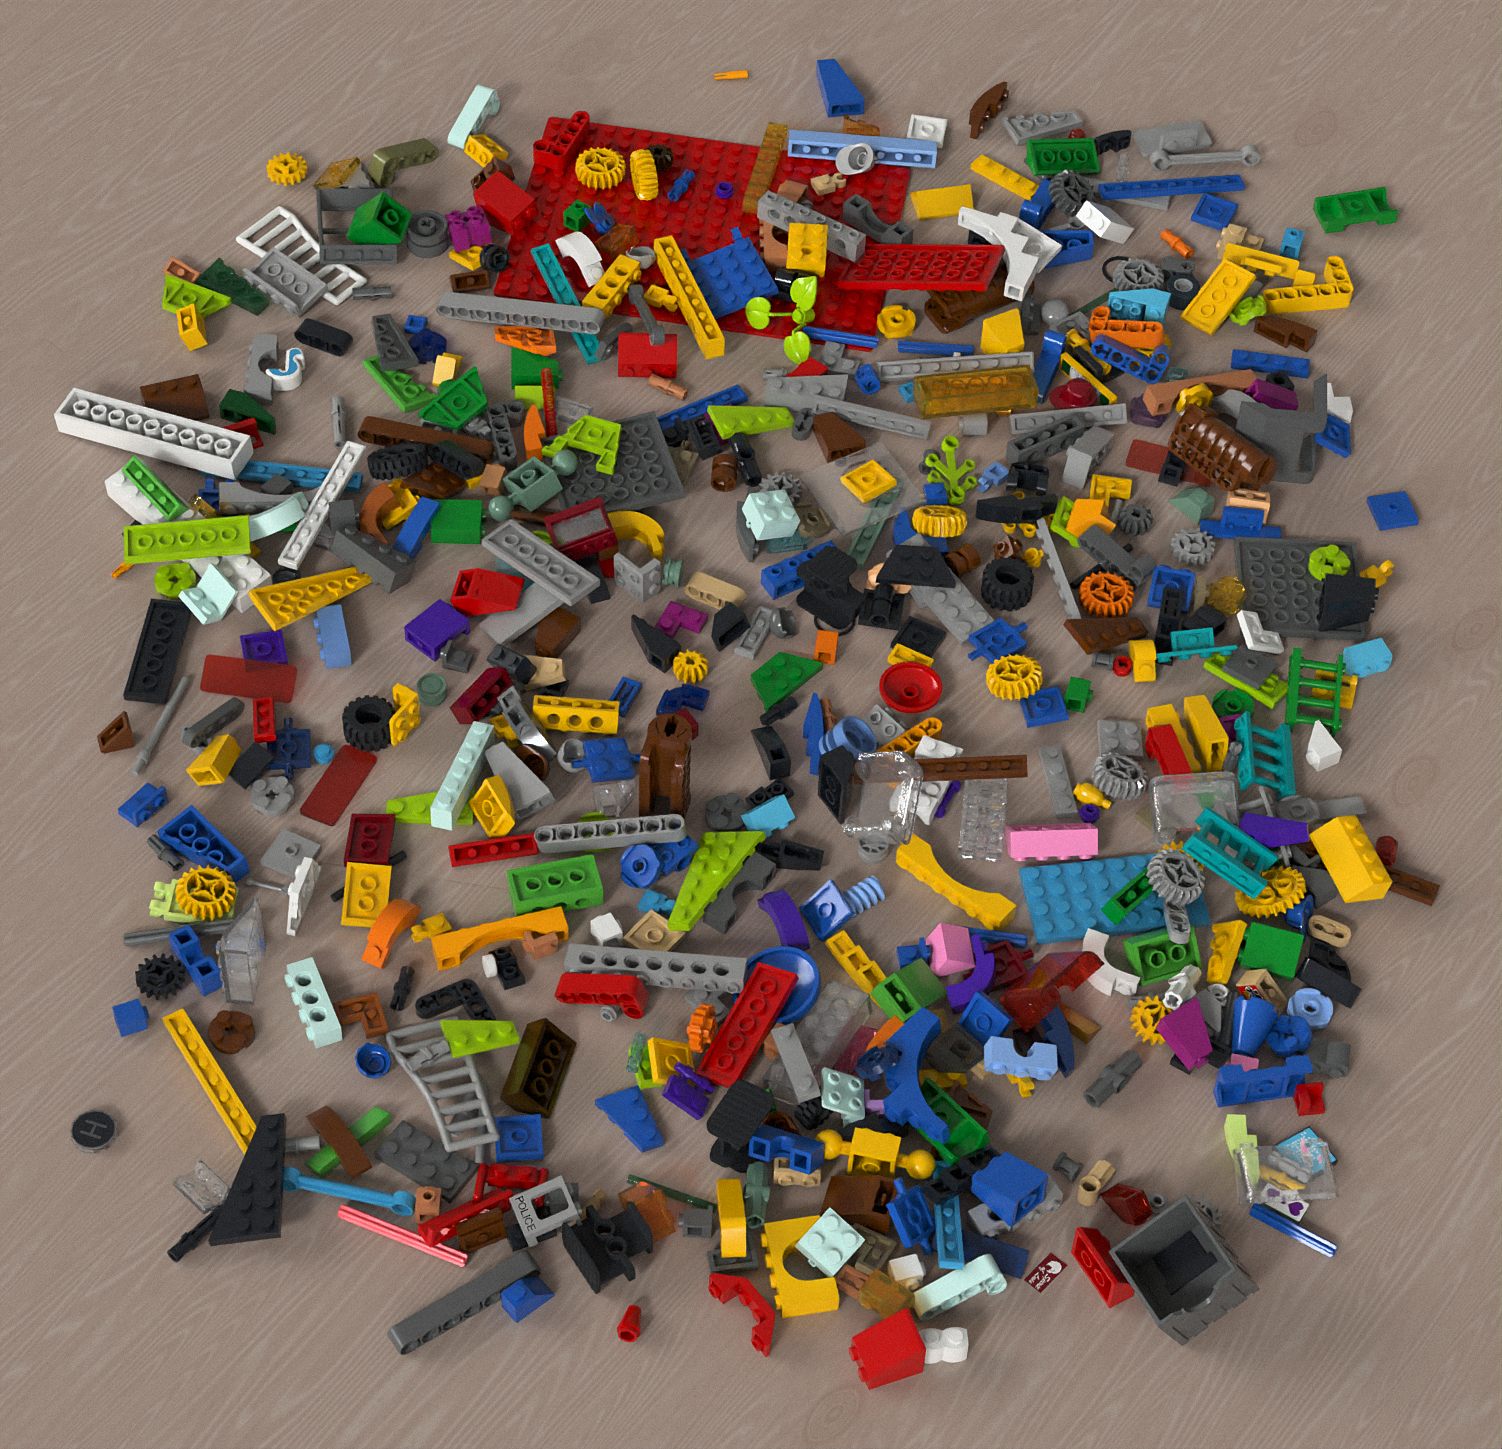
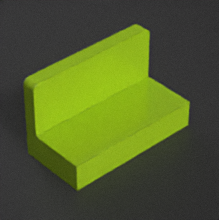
(531, 395)

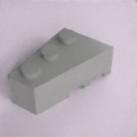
(1085, 455)

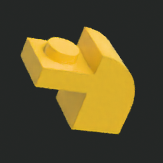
(1143, 657)

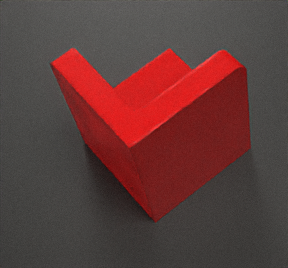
(1309, 1099)

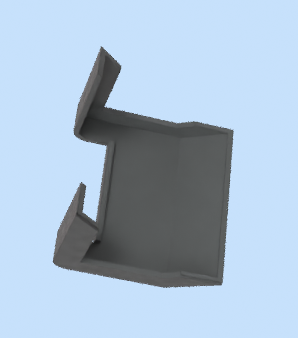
(1282, 434)

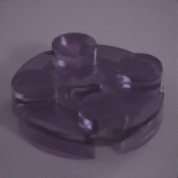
(1141, 416)

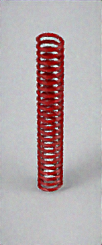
(546, 397)

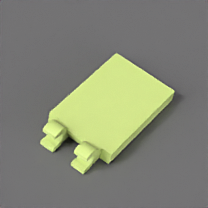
(171, 908)

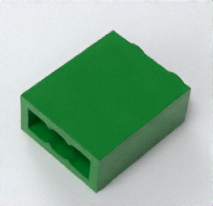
(458, 522)
(1271, 950)

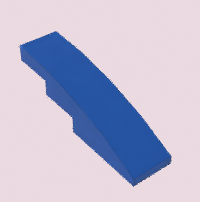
(416, 527)
(813, 732)

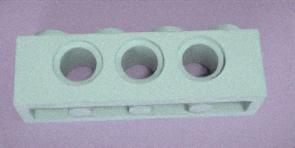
(306, 973)

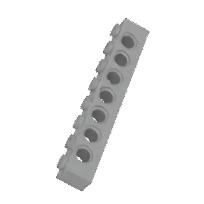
(660, 967)

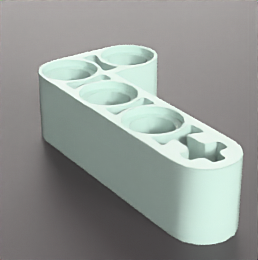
(480, 104)
(959, 1286)

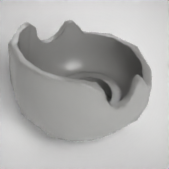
(643, 254)
(1054, 311)
(571, 750)

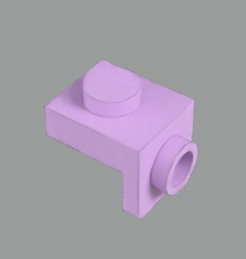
(873, 1106)

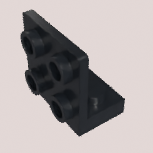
(1092, 366)

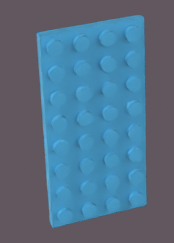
(1070, 896)

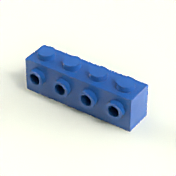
(782, 577)

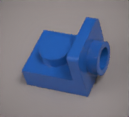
(911, 953)

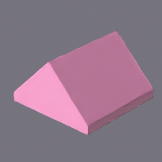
(950, 950)

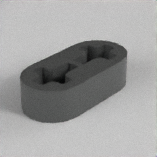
(801, 423)

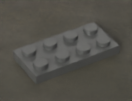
(426, 1160)

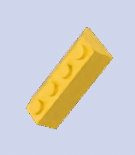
(1351, 860)

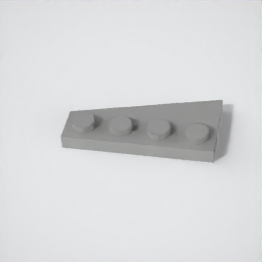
(1040, 125)

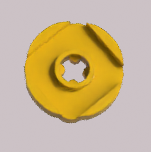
(896, 330)
(1197, 395)

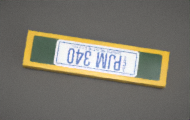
(1073, 369)

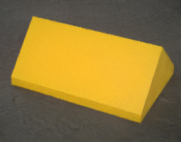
(941, 201)

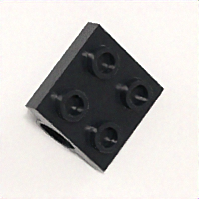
(784, 279)
(882, 607)

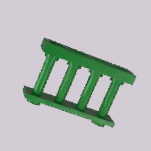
(1296, 681)

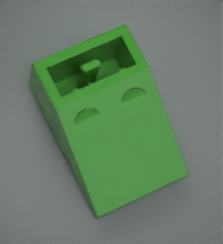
(909, 991)

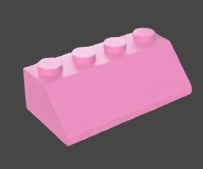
(1051, 840)

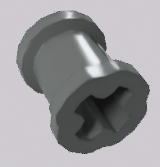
(927, 469)
(1103, 660)
(1067, 1166)

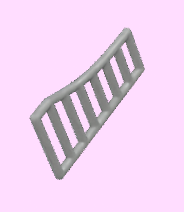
(432, 1097)

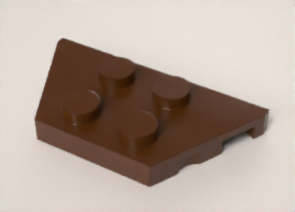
(435, 482)
(969, 1102)

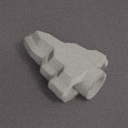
(358, 179)

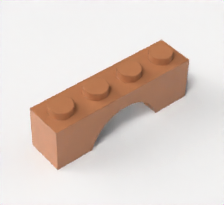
(774, 252)

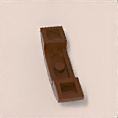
(340, 1140)

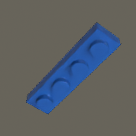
(1270, 363)

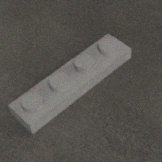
(1057, 781)

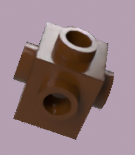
(1009, 547)

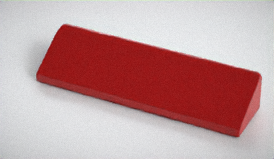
(493, 850)

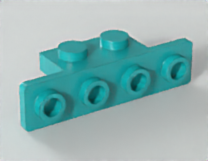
(1194, 642)

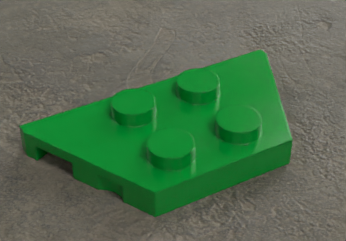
(457, 403)
(782, 677)

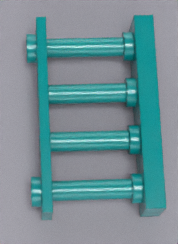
(1280, 751)
(1222, 863)

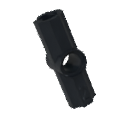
(746, 459)

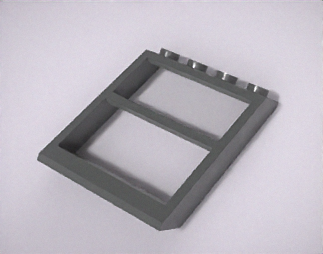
(350, 254)

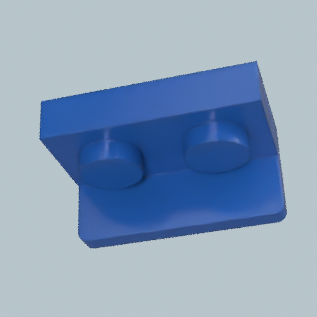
(143, 804)

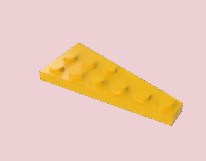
(297, 598)

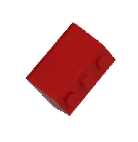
(642, 359)
(1092, 1255)

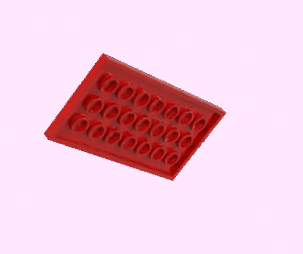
(922, 267)

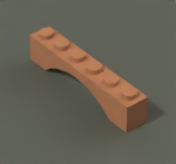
(1164, 396)

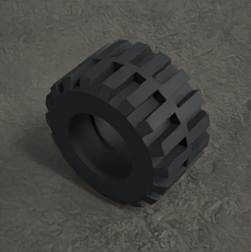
(1010, 572)
(364, 711)

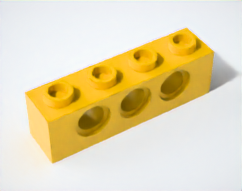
(613, 285)
(584, 708)

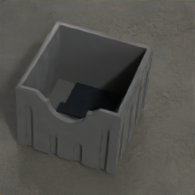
(1183, 1270)

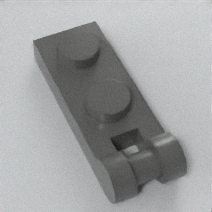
(610, 342)

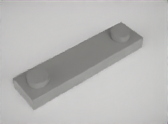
(795, 1063)

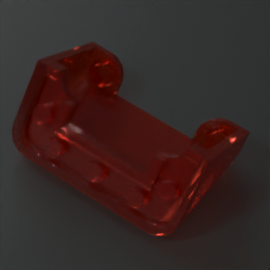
(1034, 992)

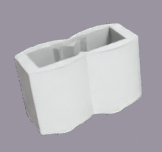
(945, 1345)

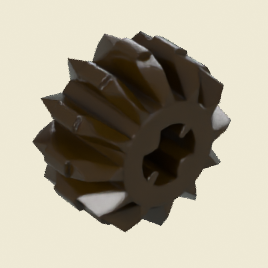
(662, 157)

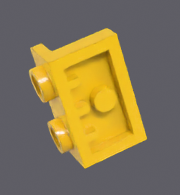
(484, 149)

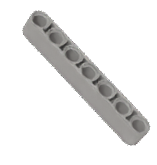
(620, 838)

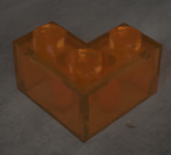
(652, 1206)

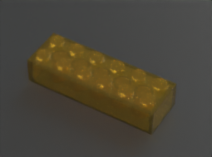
(975, 391)

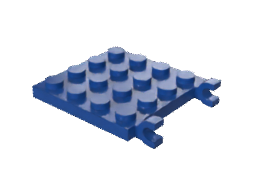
(731, 276)

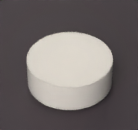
(489, 965)

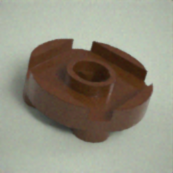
(231, 1020)

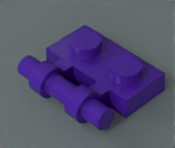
(684, 1095)

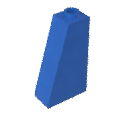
(837, 90)

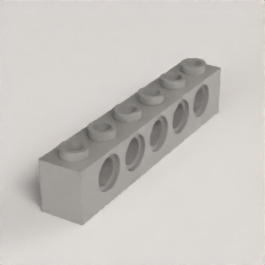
(840, 238)

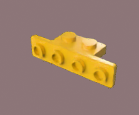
(1261, 261)

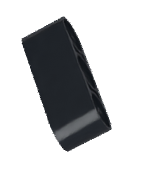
(323, 337)
(456, 459)
(1328, 982)

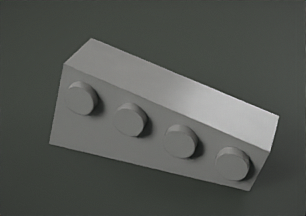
(800, 391)

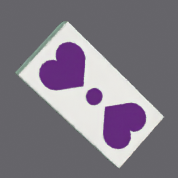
(1290, 1210)

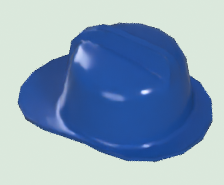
(1300, 915)

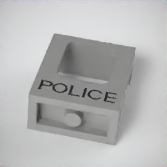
(527, 1217)

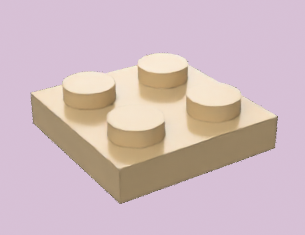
(653, 934)

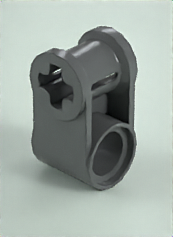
(1173, 266)

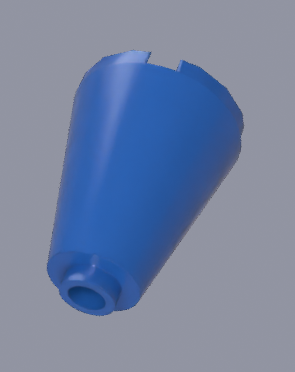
(1251, 1025)

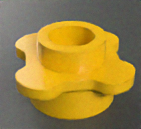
(1033, 557)

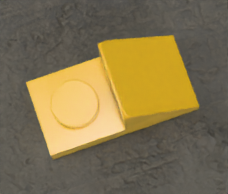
(446, 368)

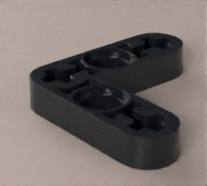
(459, 998)

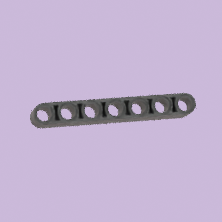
(461, 1303)

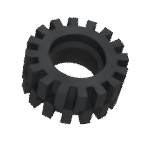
(811, 1113)

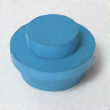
(323, 753)

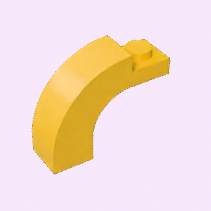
(641, 528)

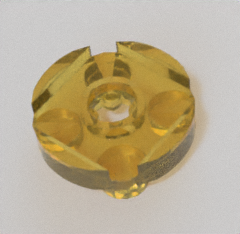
(203, 507)
(1230, 603)

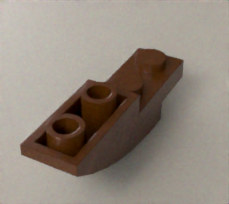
(987, 106)

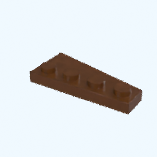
(1105, 633)

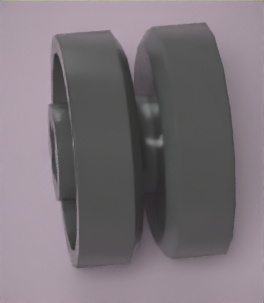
(427, 234)

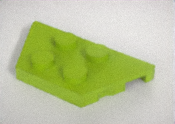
(182, 293)

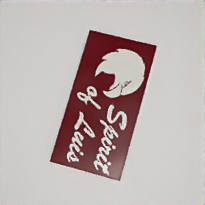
(1045, 1272)

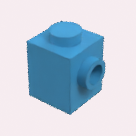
(1291, 243)

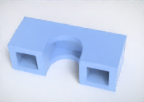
(1003, 1059)

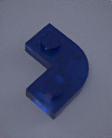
(682, 696)

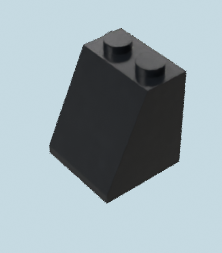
(1346, 601)

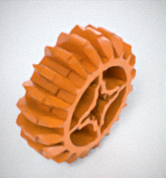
(1106, 595)

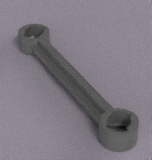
(656, 331)

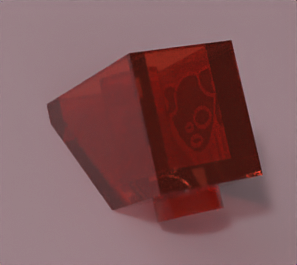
(1128, 1203)

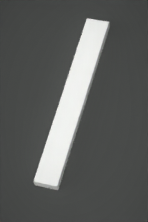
(319, 509)

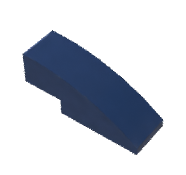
(1059, 1034)

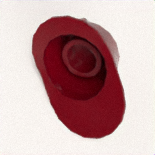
(1074, 394)

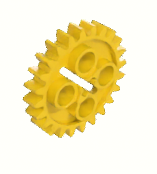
(1280, 893)

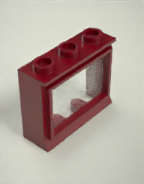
(581, 530)

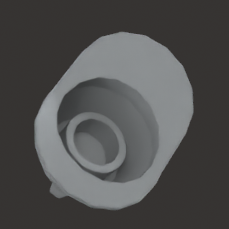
(855, 159)

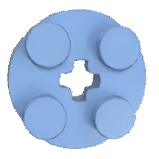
(1311, 997)

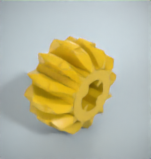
(690, 666)

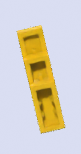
(855, 962)

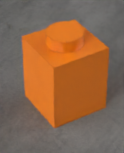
(826, 647)

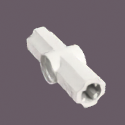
(1182, 987)

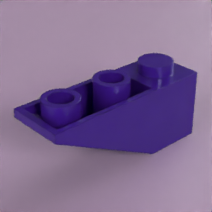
(1274, 831)

